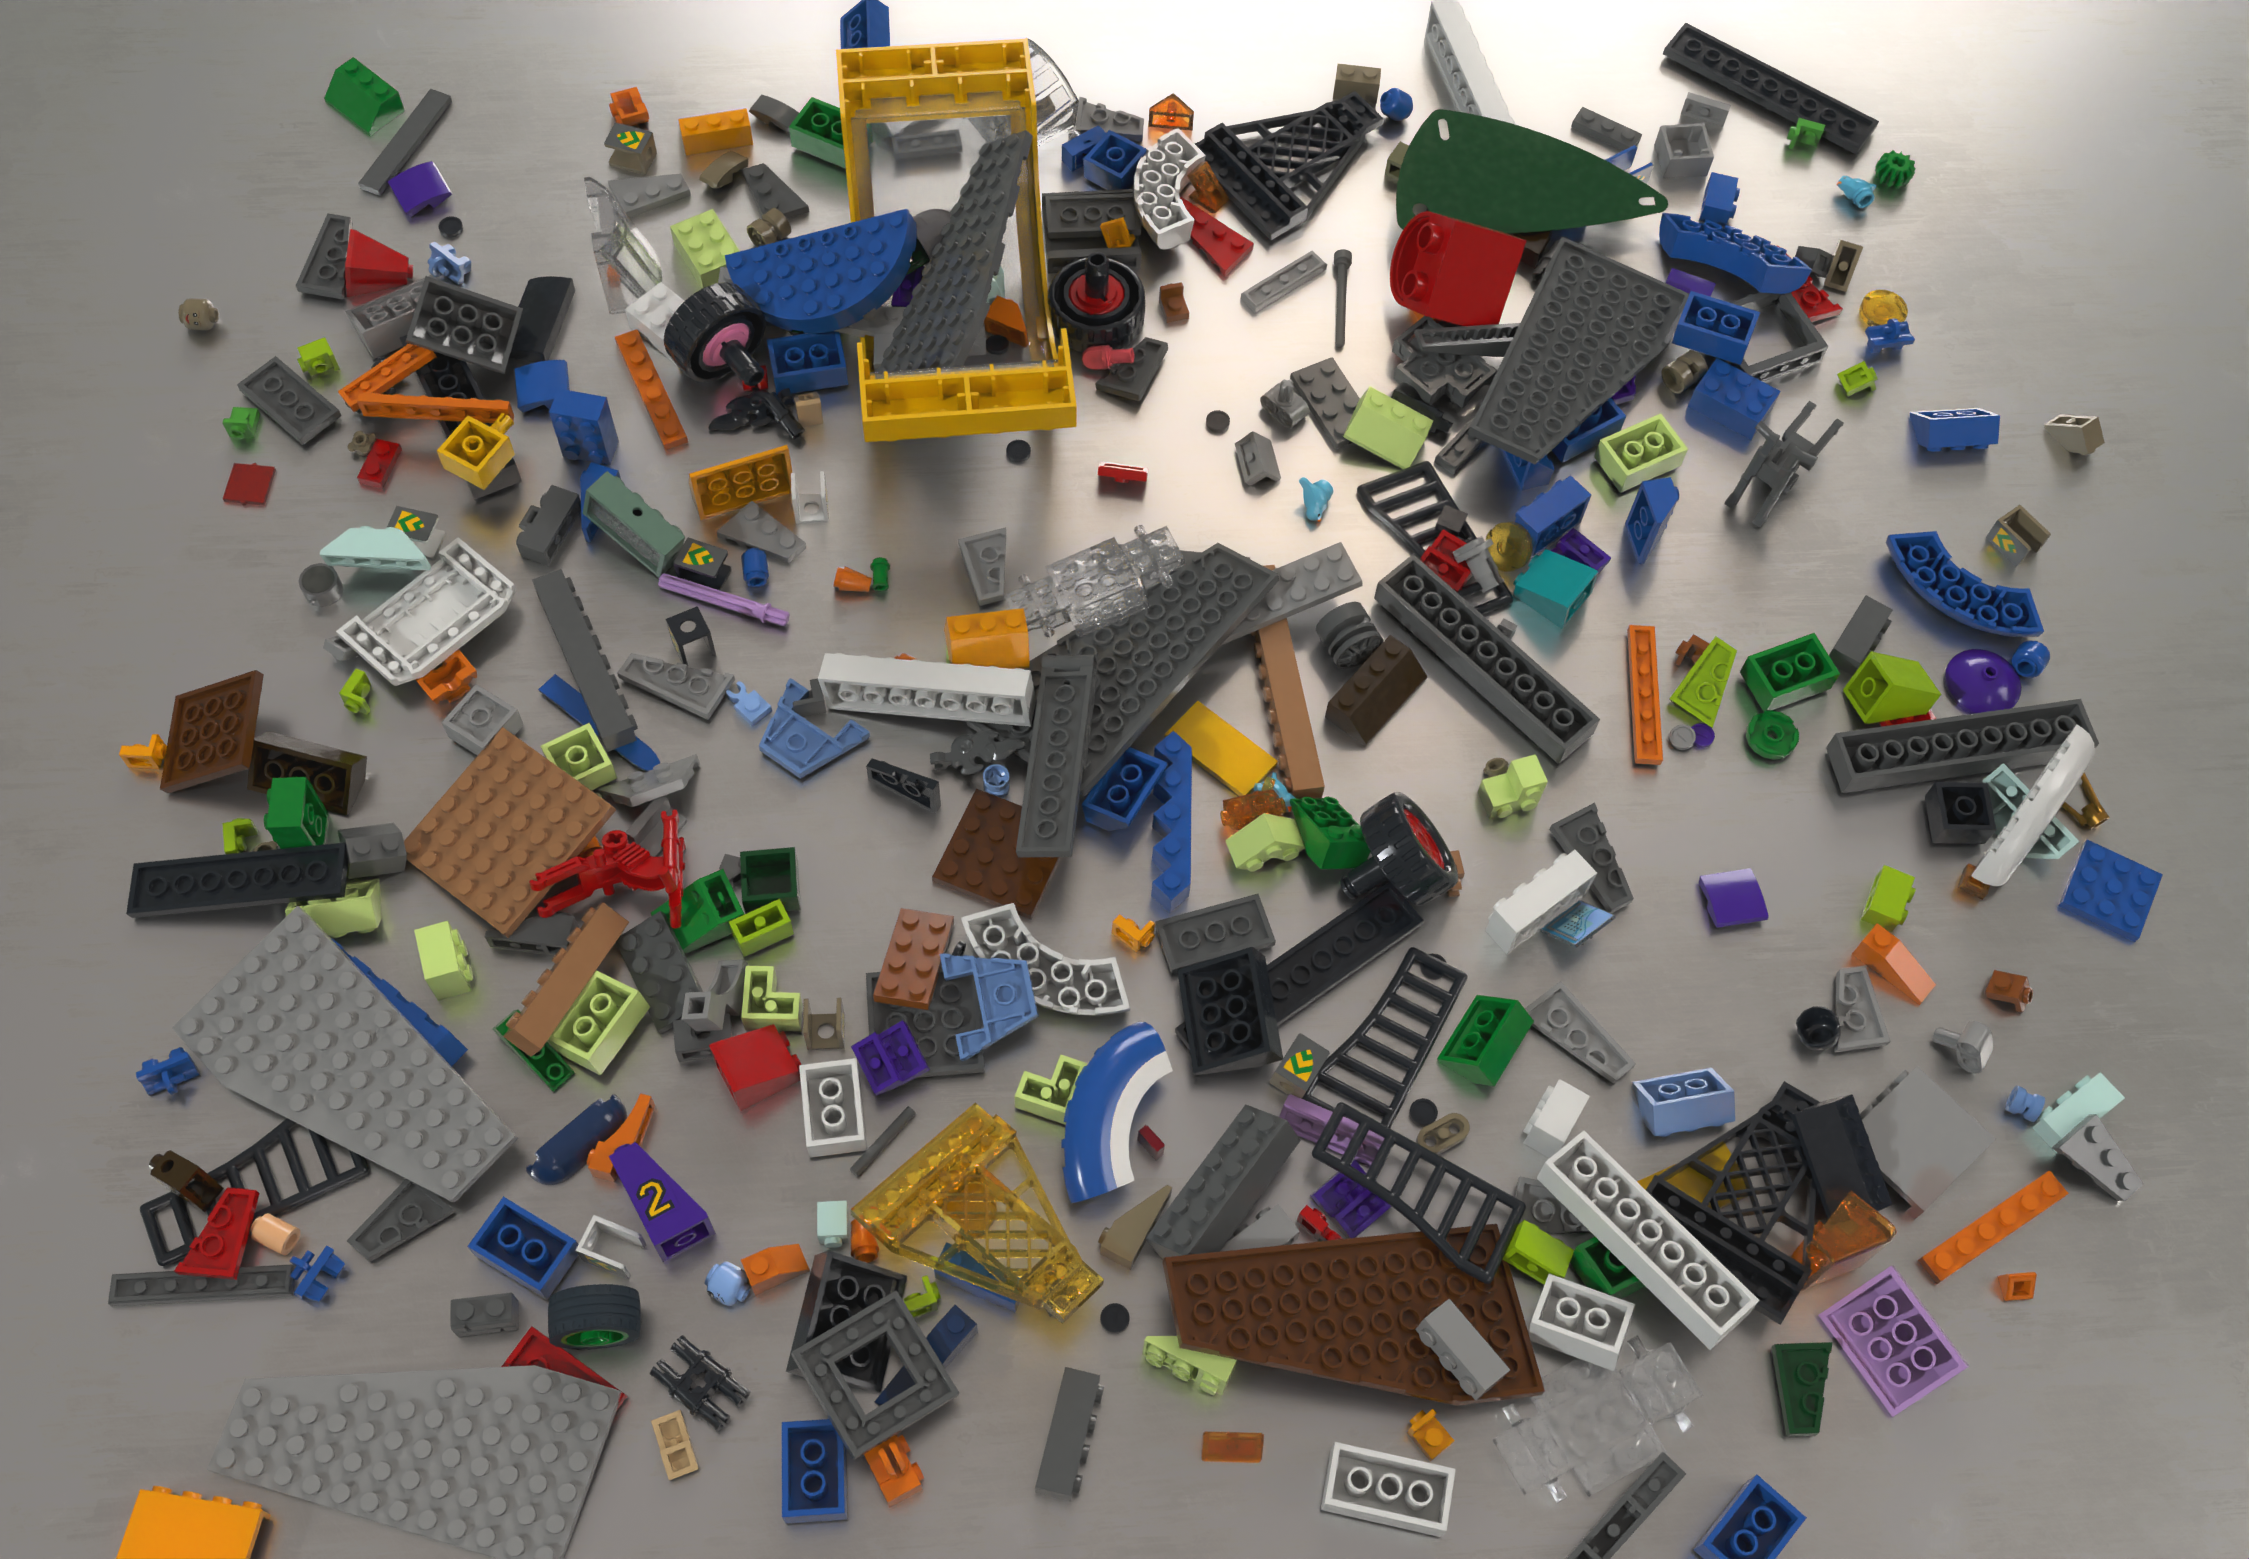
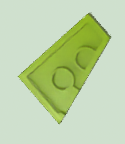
(1706, 681)

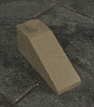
(1129, 1232)

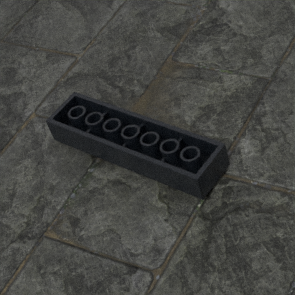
(452, 378)

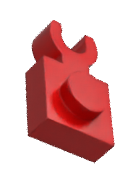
(1316, 1224)

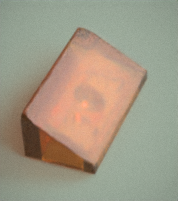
(1232, 1447)

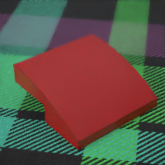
(1443, 563)

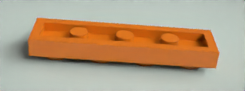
(386, 373)

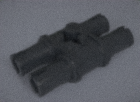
(695, 1397)

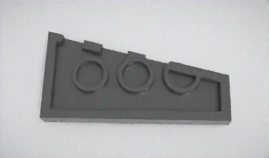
(1587, 836)

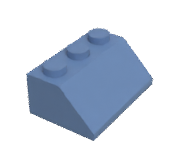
(1684, 1101)

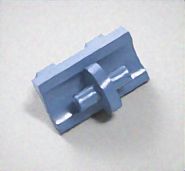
(444, 262)

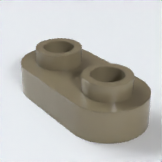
(1441, 1135)

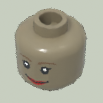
(198, 314)

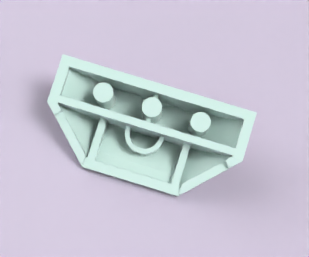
(374, 549)
(2006, 796)

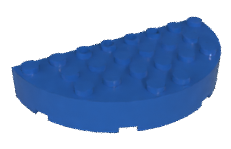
(828, 275)

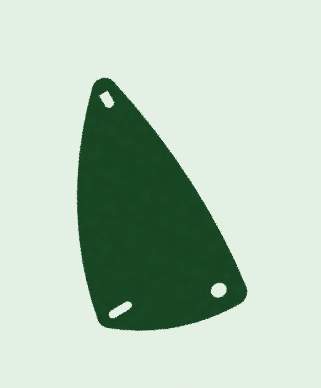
(1513, 178)

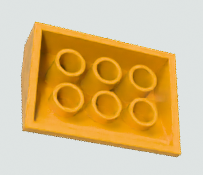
(741, 481)

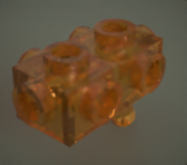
(1244, 809)

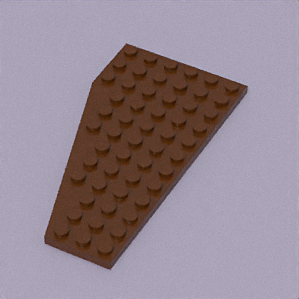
(1352, 1311)

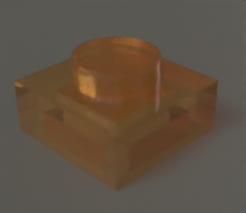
(1972, 885)

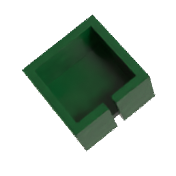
(770, 876)

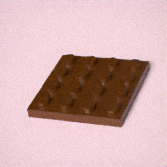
(212, 732)
(984, 857)

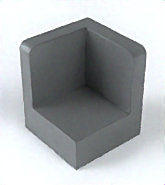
(1816, 259)
(813, 704)

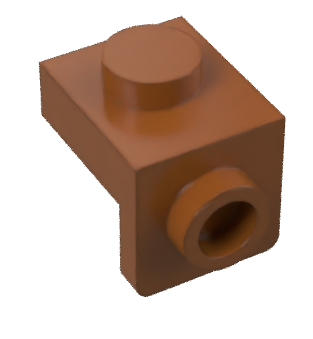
(2010, 989)

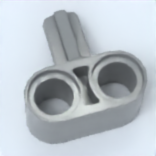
(1285, 404)
(1972, 1046)

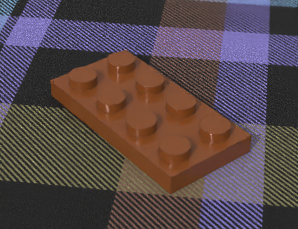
(913, 959)

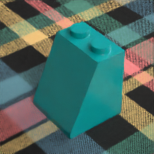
(1555, 586)

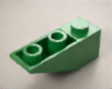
(544, 1064)

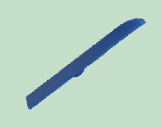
(573, 703)

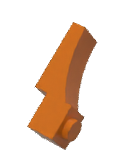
(630, 1131)

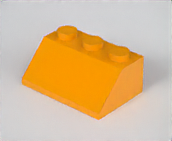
(716, 131)
(989, 639)

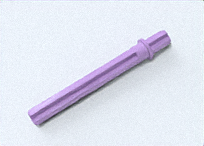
(723, 599)

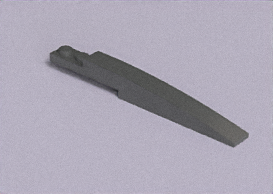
(1468, 340)
(1629, 1510)

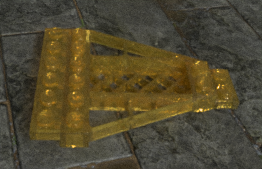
(938, 1175)

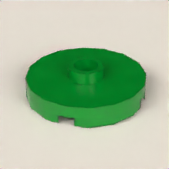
(1778, 726)

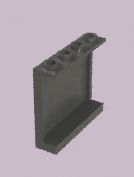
(1066, 250)

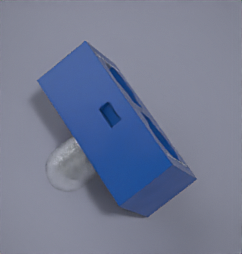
(1079, 146)

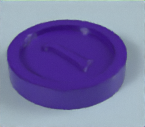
(1704, 735)

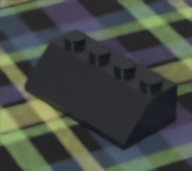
(1840, 1154)

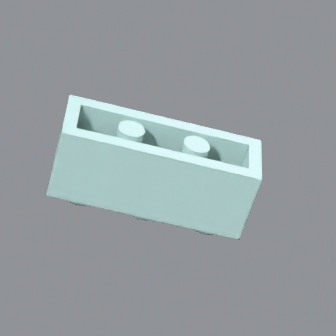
(2092, 1098)

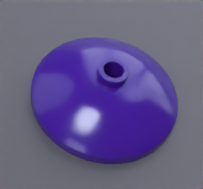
(1977, 691)

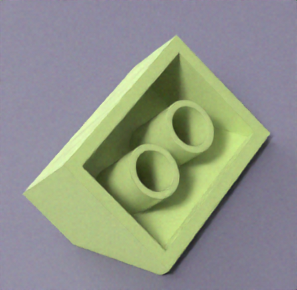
(1387, 428)
(355, 912)

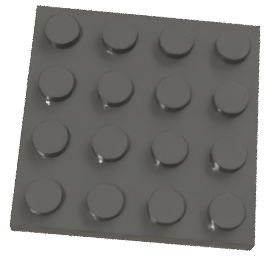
(951, 1012)

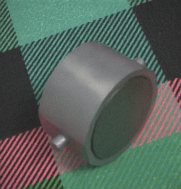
(320, 585)

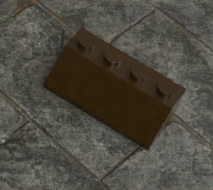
(1376, 691)
(331, 771)

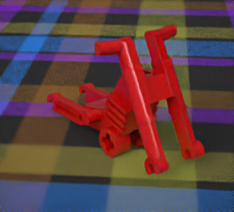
(621, 863)

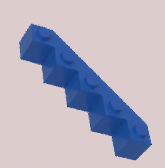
(1173, 823)
(438, 1036)

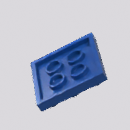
(2110, 890)

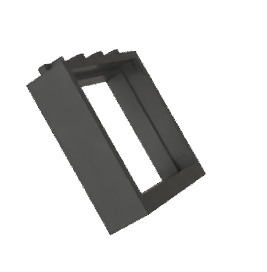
(1792, 360)

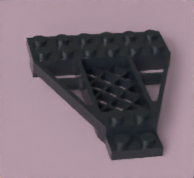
(1266, 193)
(1755, 1263)

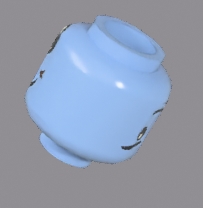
(727, 1283)

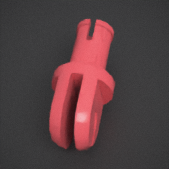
(1105, 357)

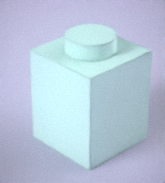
(833, 1223)

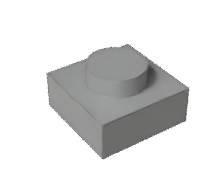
(339, 648)

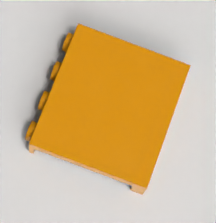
(190, 1527)

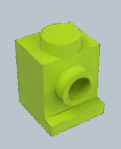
(317, 357)

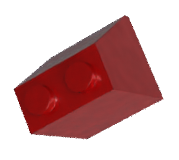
(756, 1065)

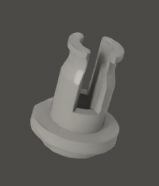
(1480, 562)

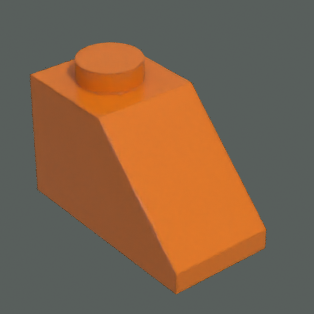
(1006, 320)
(774, 1266)

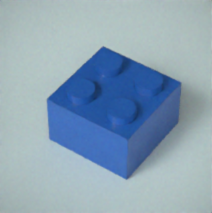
(1113, 162)

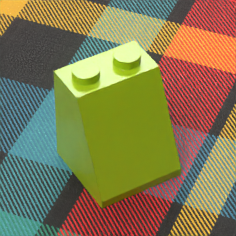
(1890, 689)

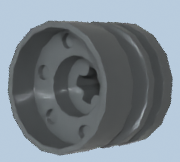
(1349, 635)

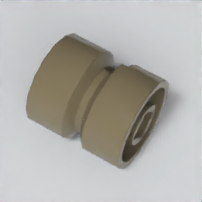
(769, 228)
(1684, 371)

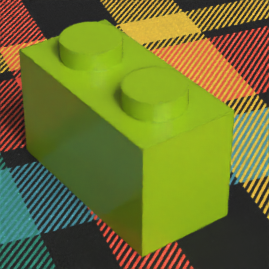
(1888, 898)
(761, 927)
(1538, 1253)

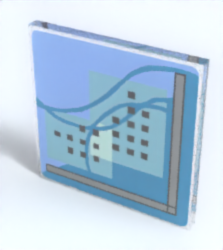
(1578, 923)

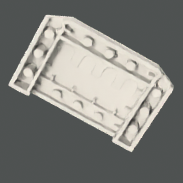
(431, 615)

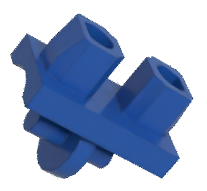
(1892, 335)
(168, 1073)
(309, 1286)

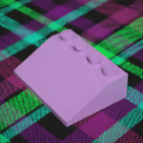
(1893, 1340)

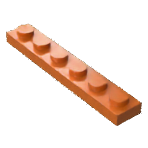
(651, 389)
(432, 407)
(1645, 695)
(1993, 1227)

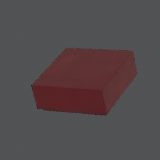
(1151, 1142)

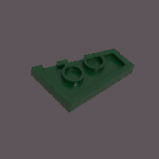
(1801, 1384)

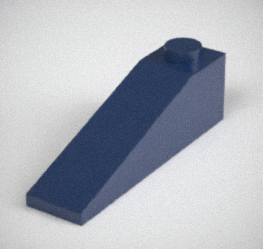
(947, 1341)

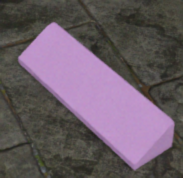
(1310, 1120)

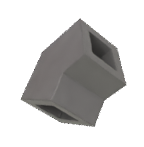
(1507, 628)
(732, 868)

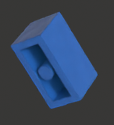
(1719, 199)

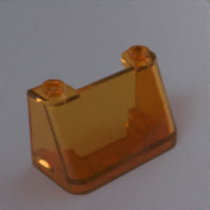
(1846, 1240)

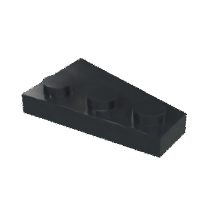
(910, 785)

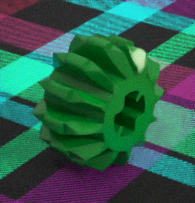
(1895, 169)

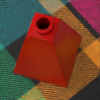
(373, 266)

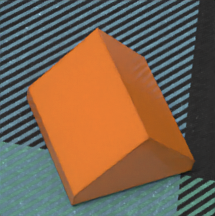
(2017, 1285)

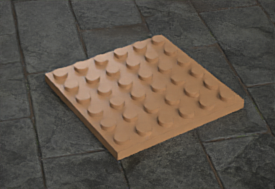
(501, 827)

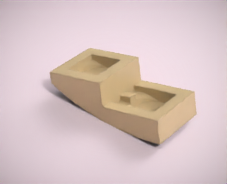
(675, 1445)

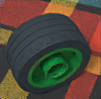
(594, 1316)

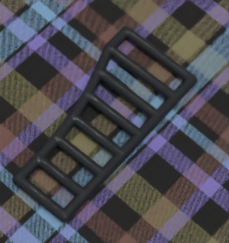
(1413, 541)
(1375, 1017)
(230, 1170)
(1416, 1215)

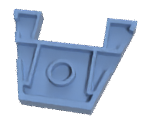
(800, 744)
(1003, 997)

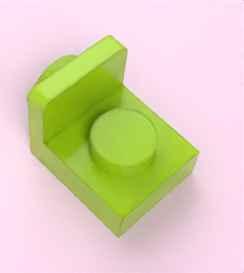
(1857, 378)
(355, 691)
(235, 833)
(925, 1303)

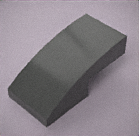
(774, 111)

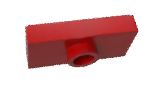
(1123, 473)

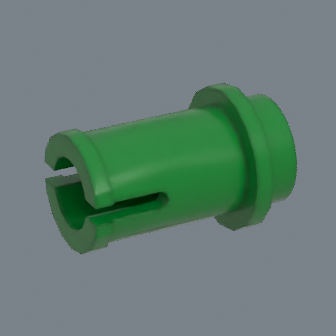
(880, 574)

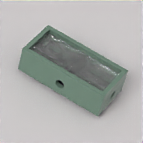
(633, 523)

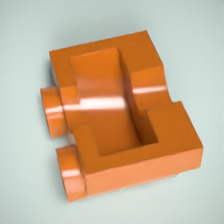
(628, 107)
(449, 680)

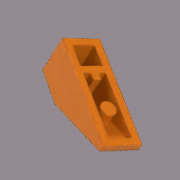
(1894, 963)

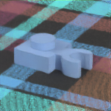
(749, 706)

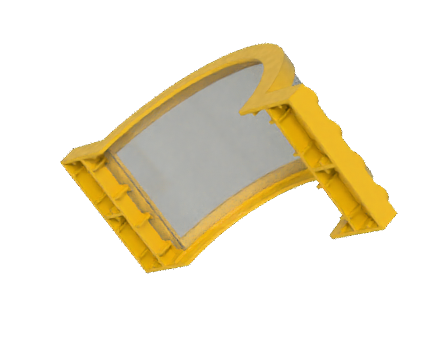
(909, 143)

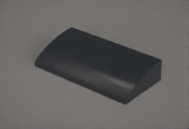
(543, 313)

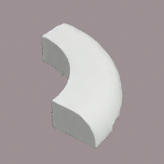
(1157, 186)
(2037, 809)
(1057, 981)

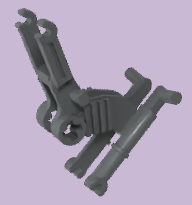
(1779, 460)

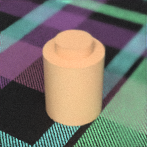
(275, 1233)

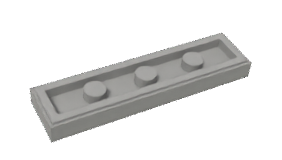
(1283, 281)

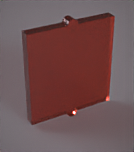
(249, 484)

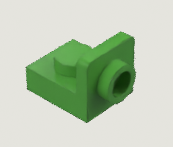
(1805, 132)
(242, 422)

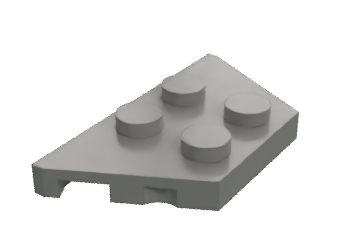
(652, 784)

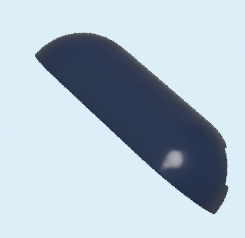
(570, 1147)

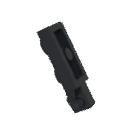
(1424, 409)

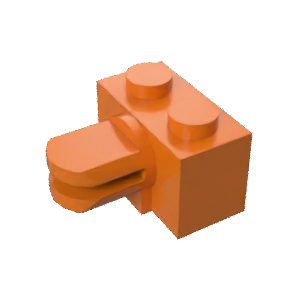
(893, 1470)

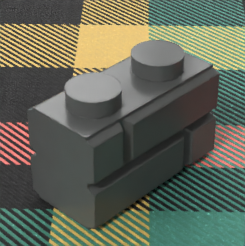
(484, 1314)

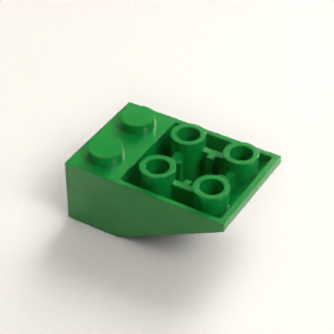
(1329, 833)
(705, 911)

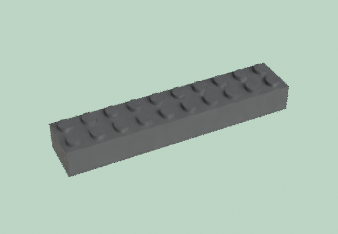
(1486, 658)
(1954, 745)

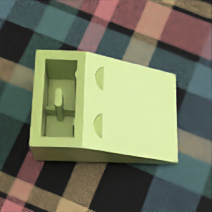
(1206, 1369)

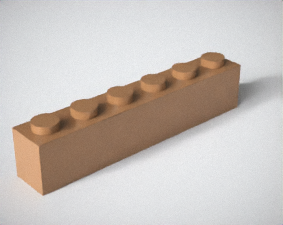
(566, 979)

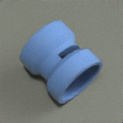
(2024, 1103)

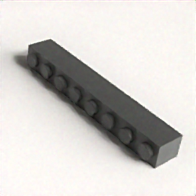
(584, 660)

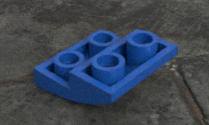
(539, 383)

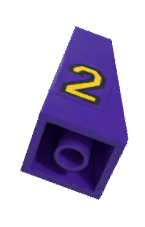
(663, 1206)

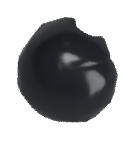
(1818, 1028)

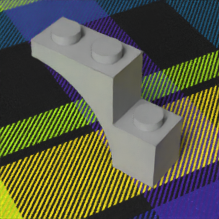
(725, 995)

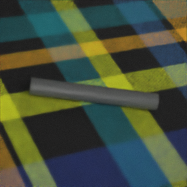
(885, 1138)

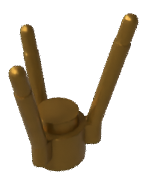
(2093, 813)

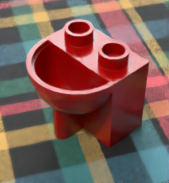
(1454, 269)

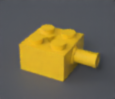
(477, 450)

